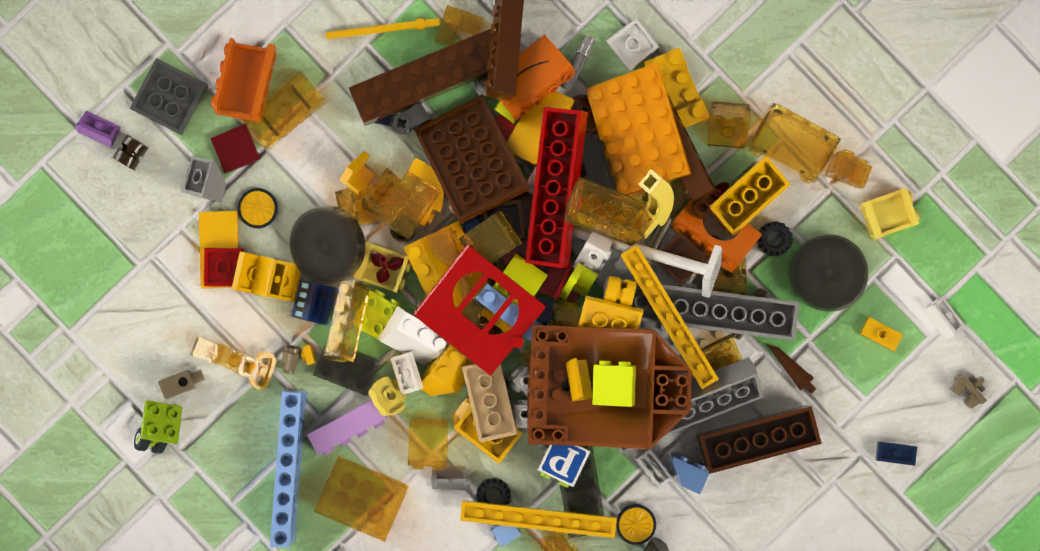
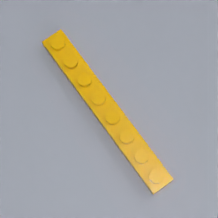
(669, 316)
(538, 519)

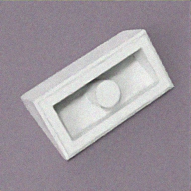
(944, 318)

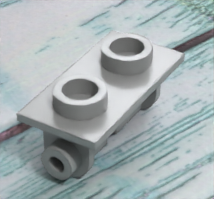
(450, 479)

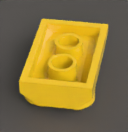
(465, 425)

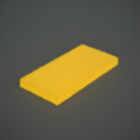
(526, 134)
(217, 230)

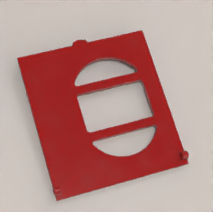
(448, 322)

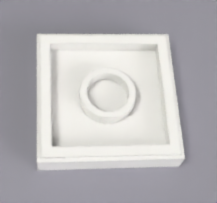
(632, 44)

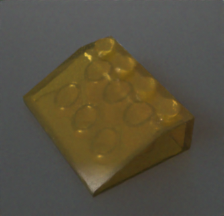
(361, 498)

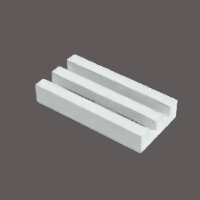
(644, 455)

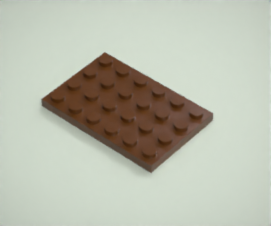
(471, 159)

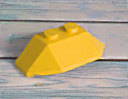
(445, 373)

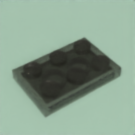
(350, 375)

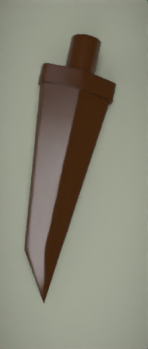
(796, 372)

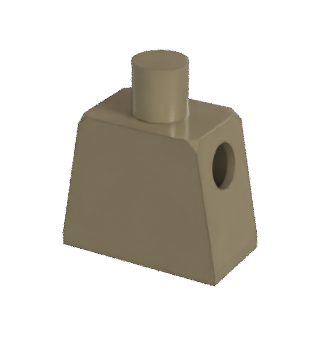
(171, 386)

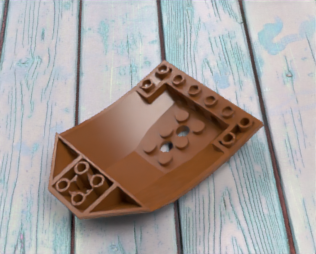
(660, 388)

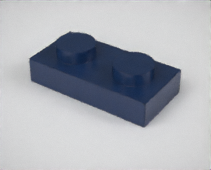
(896, 453)

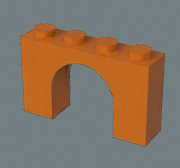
(732, 250)

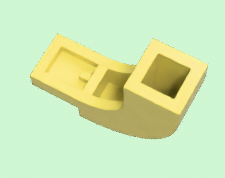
(659, 201)

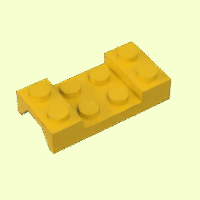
(681, 87)

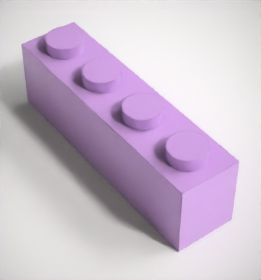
(343, 428)

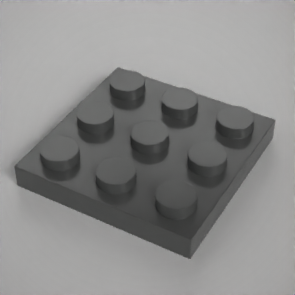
(169, 96)

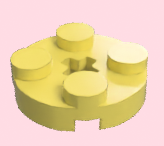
(379, 393)

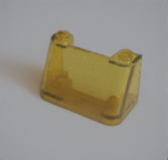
(793, 142)

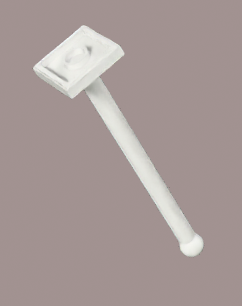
(709, 270)

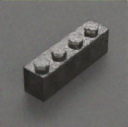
(594, 163)

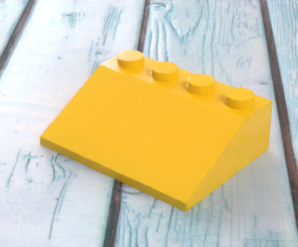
(431, 268)

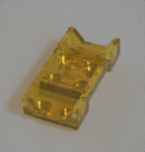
(286, 110)

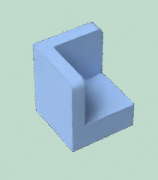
(505, 534)

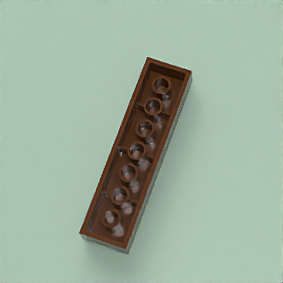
(422, 78)

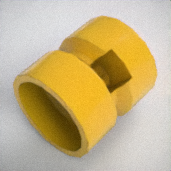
(620, 290)

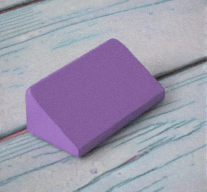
(98, 129)

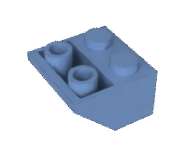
(689, 475)

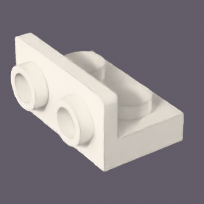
(406, 373)

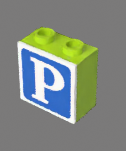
(563, 463)

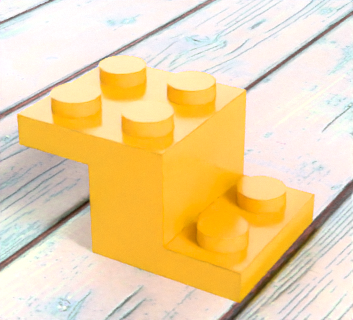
(266, 277)

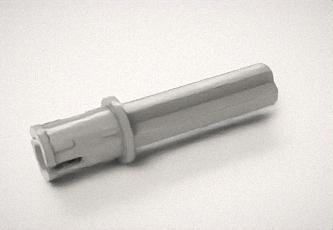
(579, 60)

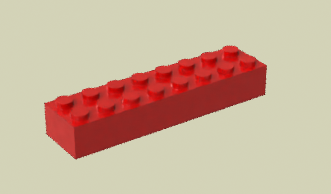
(555, 178)

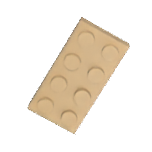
(489, 403)

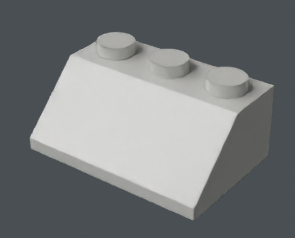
(409, 334)

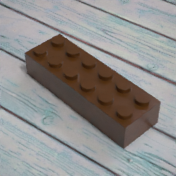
(759, 439)

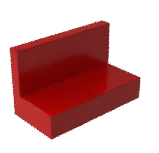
(555, 281)

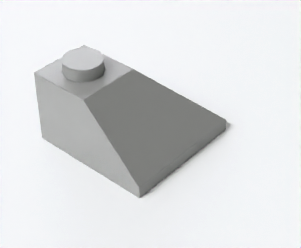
(204, 180)

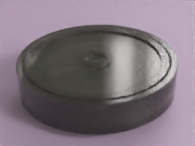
(327, 244)
(828, 273)

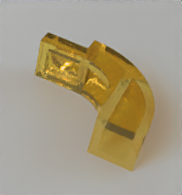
(226, 356)

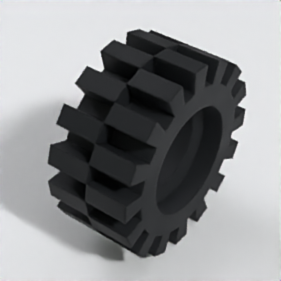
(783, 231)
(497, 484)

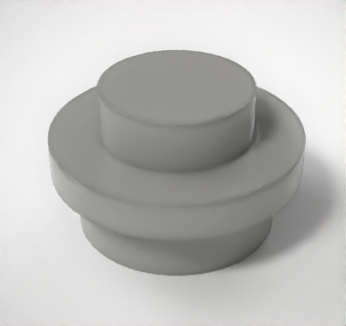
(479, 87)

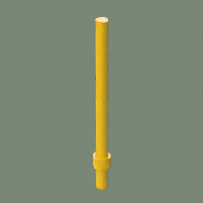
(420, 24)

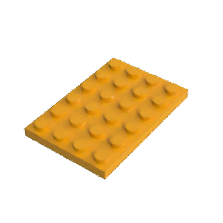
(638, 128)

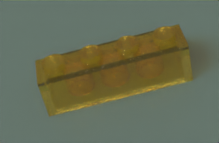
(606, 212)
(346, 321)

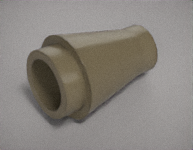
(291, 356)

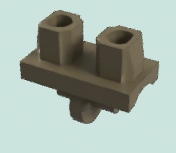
(974, 397)

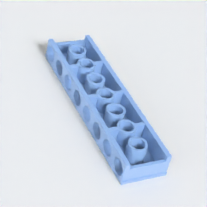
(288, 468)

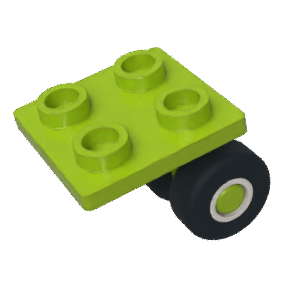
(159, 426)

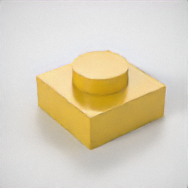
(308, 354)

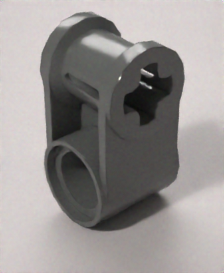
(413, 118)

